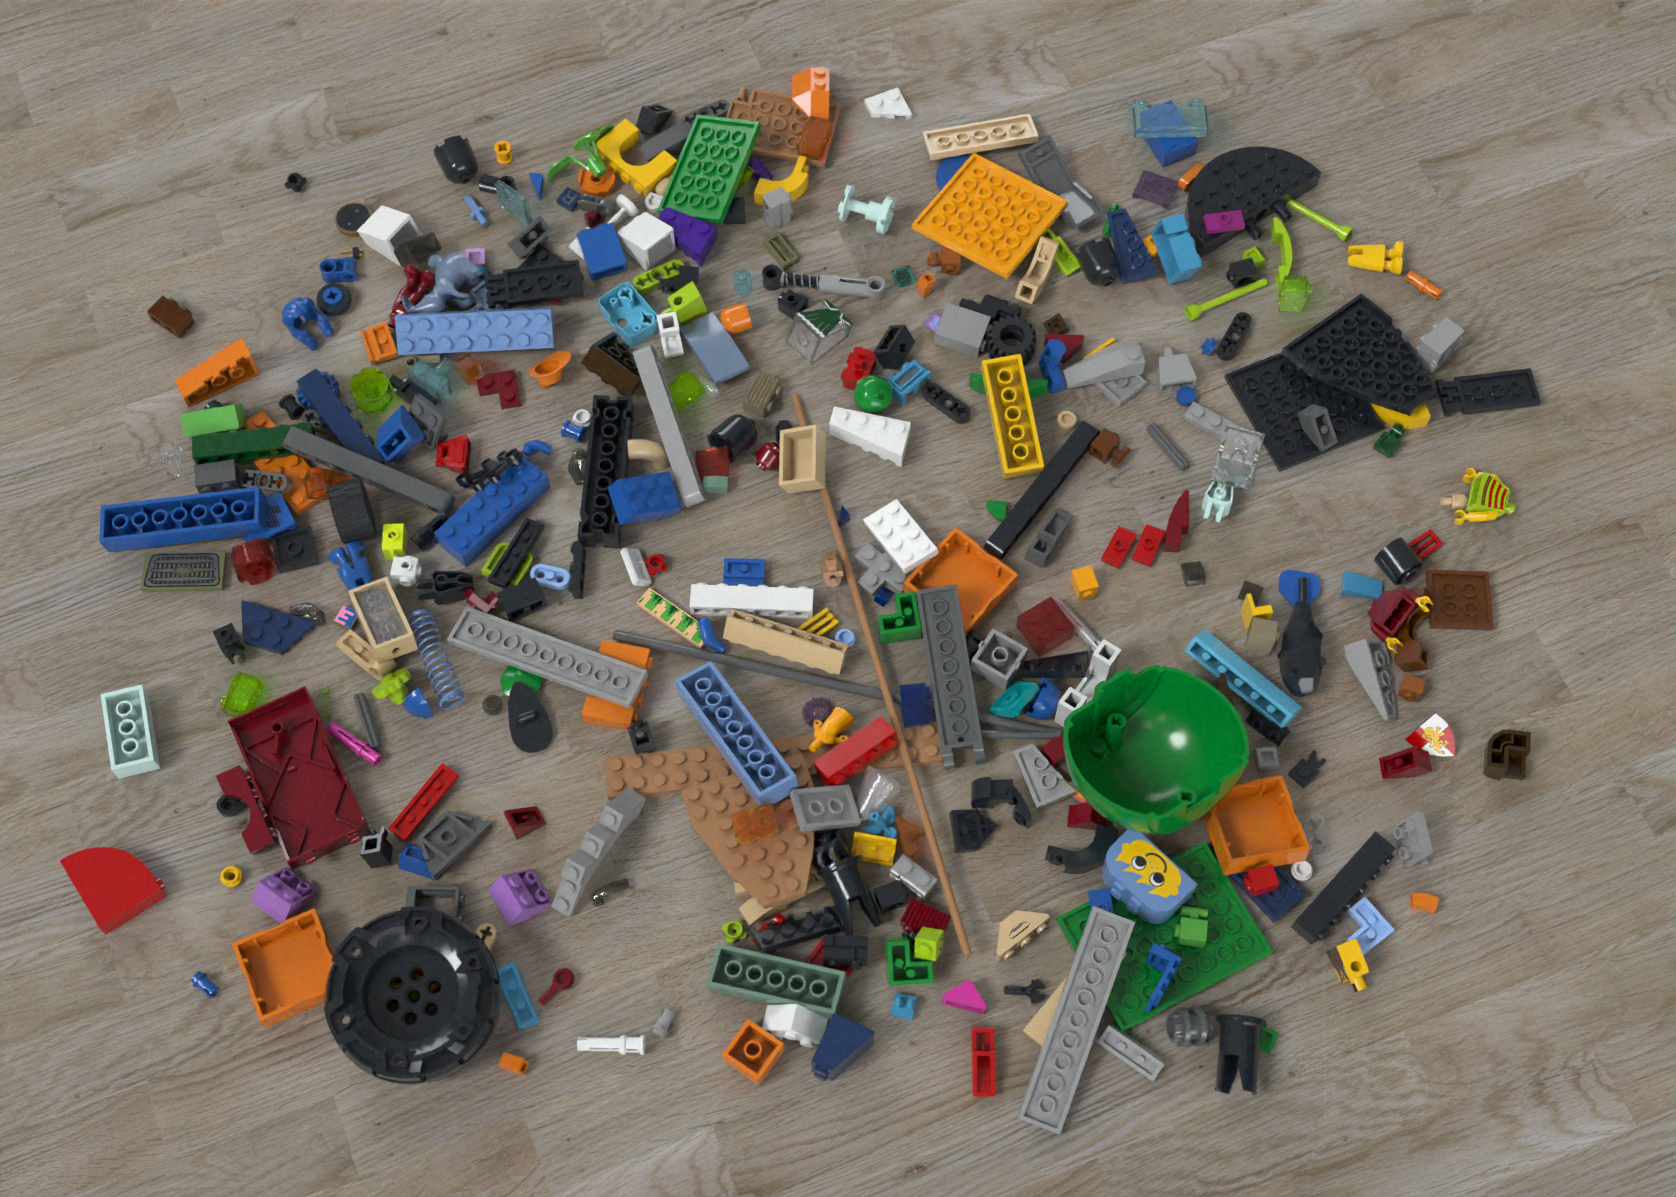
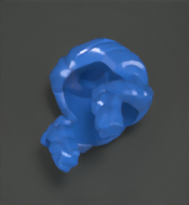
(300, 311)

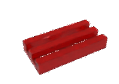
(1438, 545)

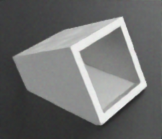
(387, 230)
(647, 240)

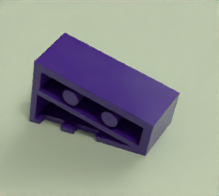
(690, 234)

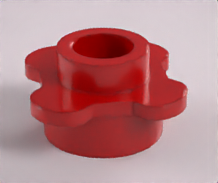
(656, 558)

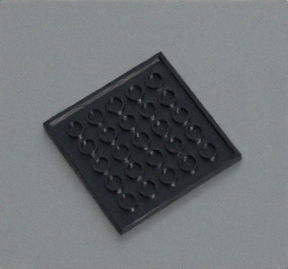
(1274, 394)

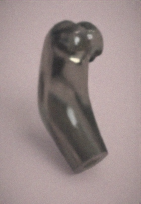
(575, 465)
(309, 610)
(608, 889)

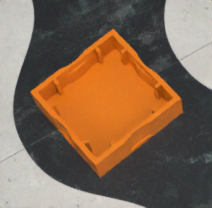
(979, 577)
(1256, 827)
(286, 967)

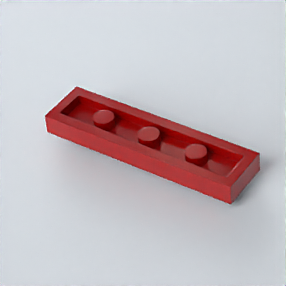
(423, 802)

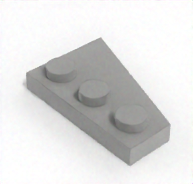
(1042, 779)

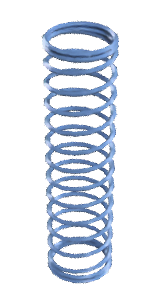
(450, 694)

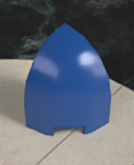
(417, 705)

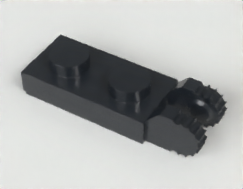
(577, 569)

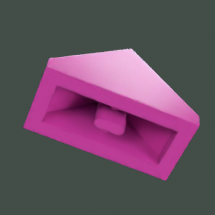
(965, 997)

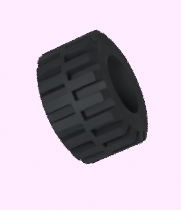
(1011, 329)

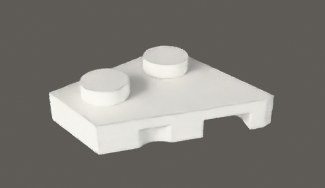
(887, 105)

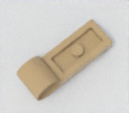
(363, 655)

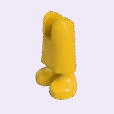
(1374, 256)

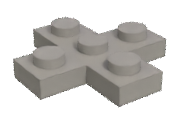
(880, 571)

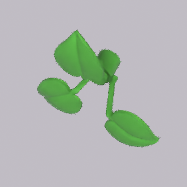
(594, 162)

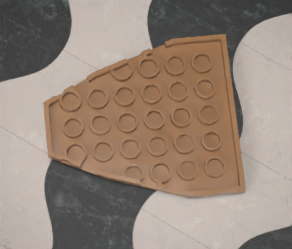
(769, 867)

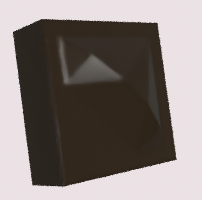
(1056, 325)

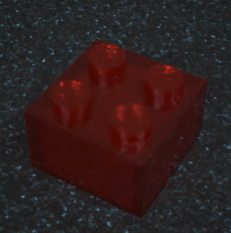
(1045, 626)

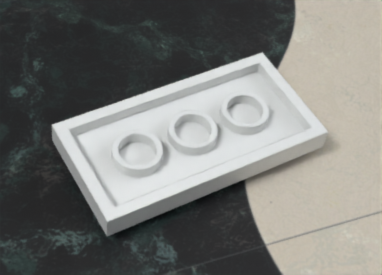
(900, 536)

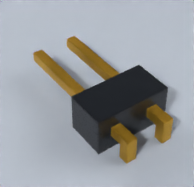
(356, 254)

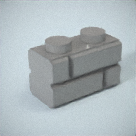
(777, 208)
(914, 878)

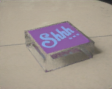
(932, 322)

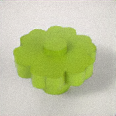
(393, 686)

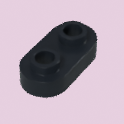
(237, 805)

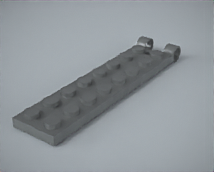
(950, 672)

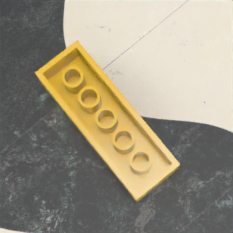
(1012, 416)

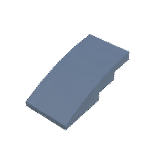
(714, 348)

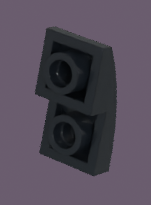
(1021, 811)

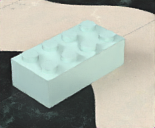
(130, 731)

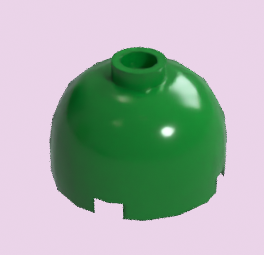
(873, 394)

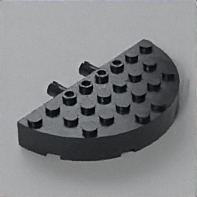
(1250, 181)

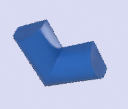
(1050, 366)

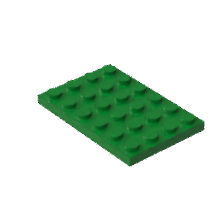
(710, 167)

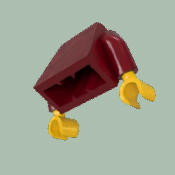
(1391, 610)

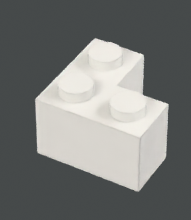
(794, 1023)

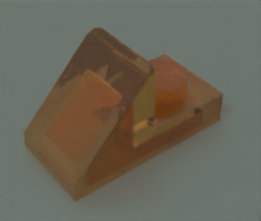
(906, 833)

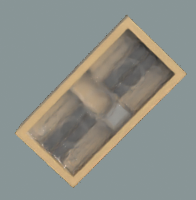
(382, 620)

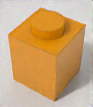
(1084, 583)

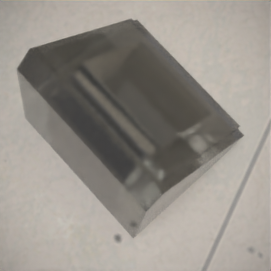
(1254, 589)

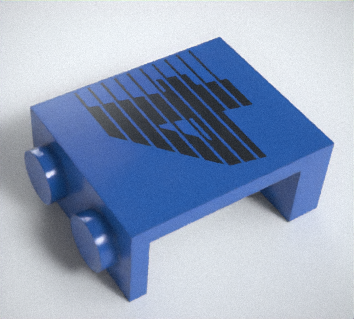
(277, 518)

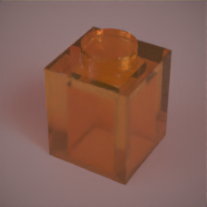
(468, 368)

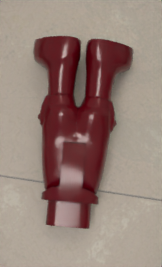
(413, 276)

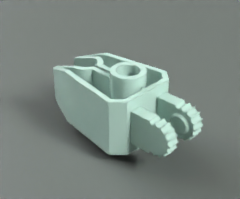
(1217, 500)

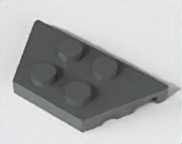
(449, 839)

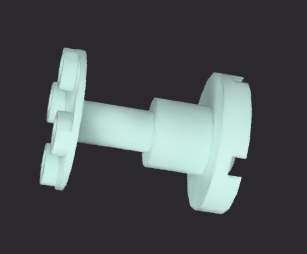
(873, 211)

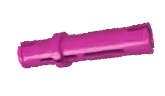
(360, 748)

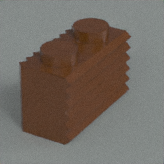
(171, 316)

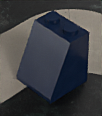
(840, 1047)

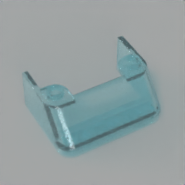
(1167, 120)

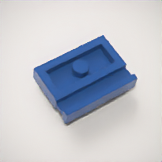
(743, 572)

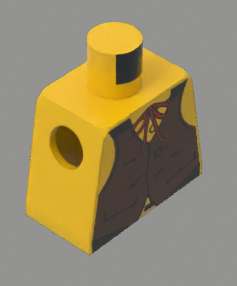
(1346, 957)

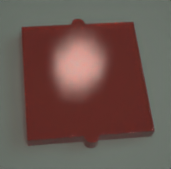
(713, 462)

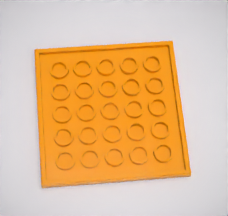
(990, 215)

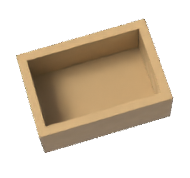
(802, 459)

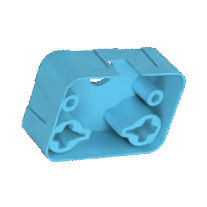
(628, 305)

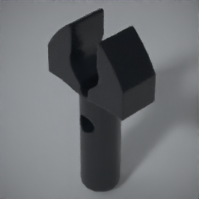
(1027, 991)

